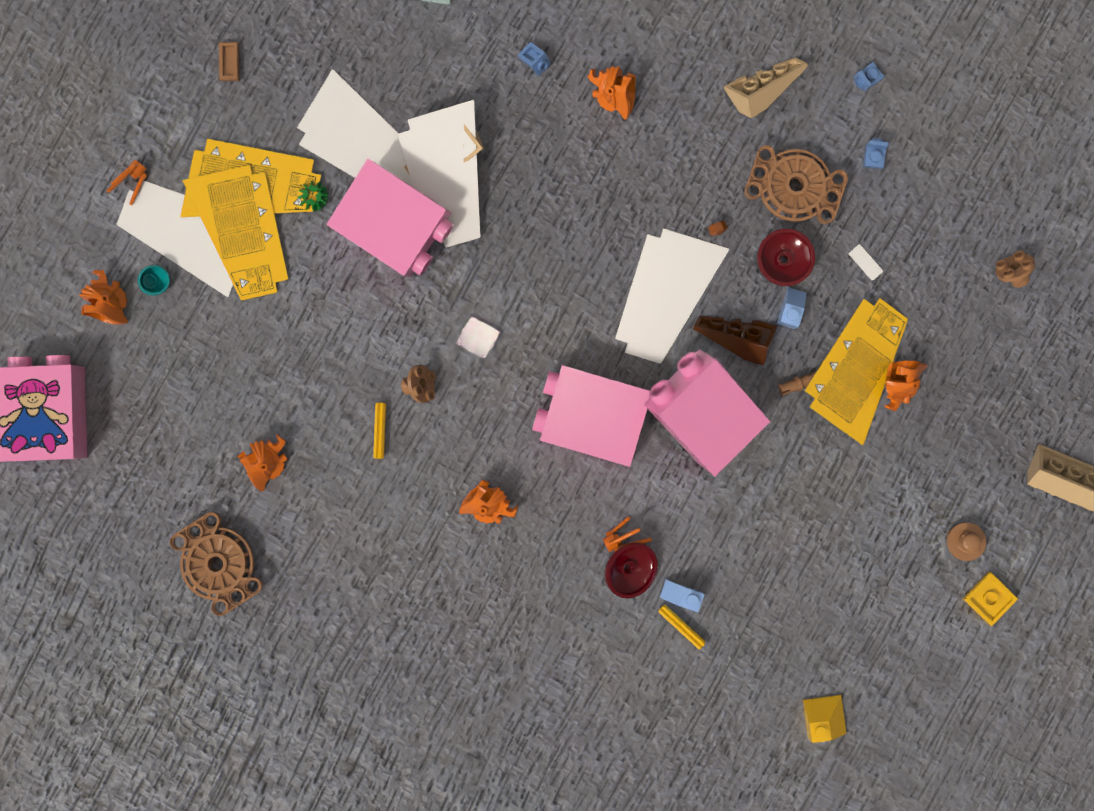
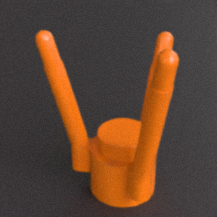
(135, 170)
(614, 542)

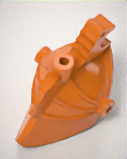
(615, 90)
(105, 300)
(902, 382)
(264, 462)
(487, 504)

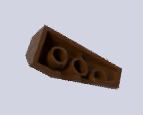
(746, 340)

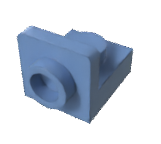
(534, 58)
(868, 77)
(875, 153)

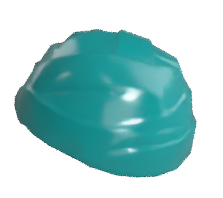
(153, 280)

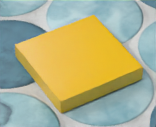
(990, 598)

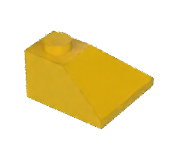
(824, 718)

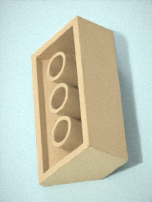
(1062, 476)

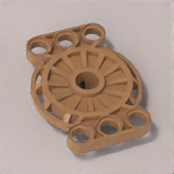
(811, 180)
(200, 559)

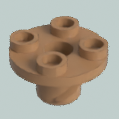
(1016, 269)
(419, 384)
(966, 541)

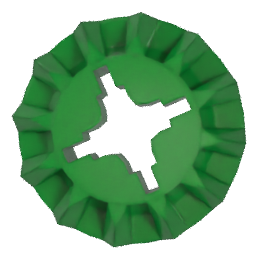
(321, 196)

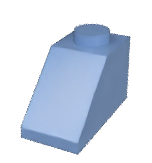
(792, 308)
(682, 595)

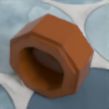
(717, 228)

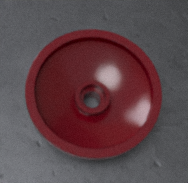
(795, 248)
(638, 573)

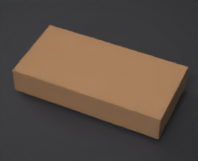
(229, 61)

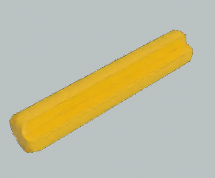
(379, 430)
(681, 626)

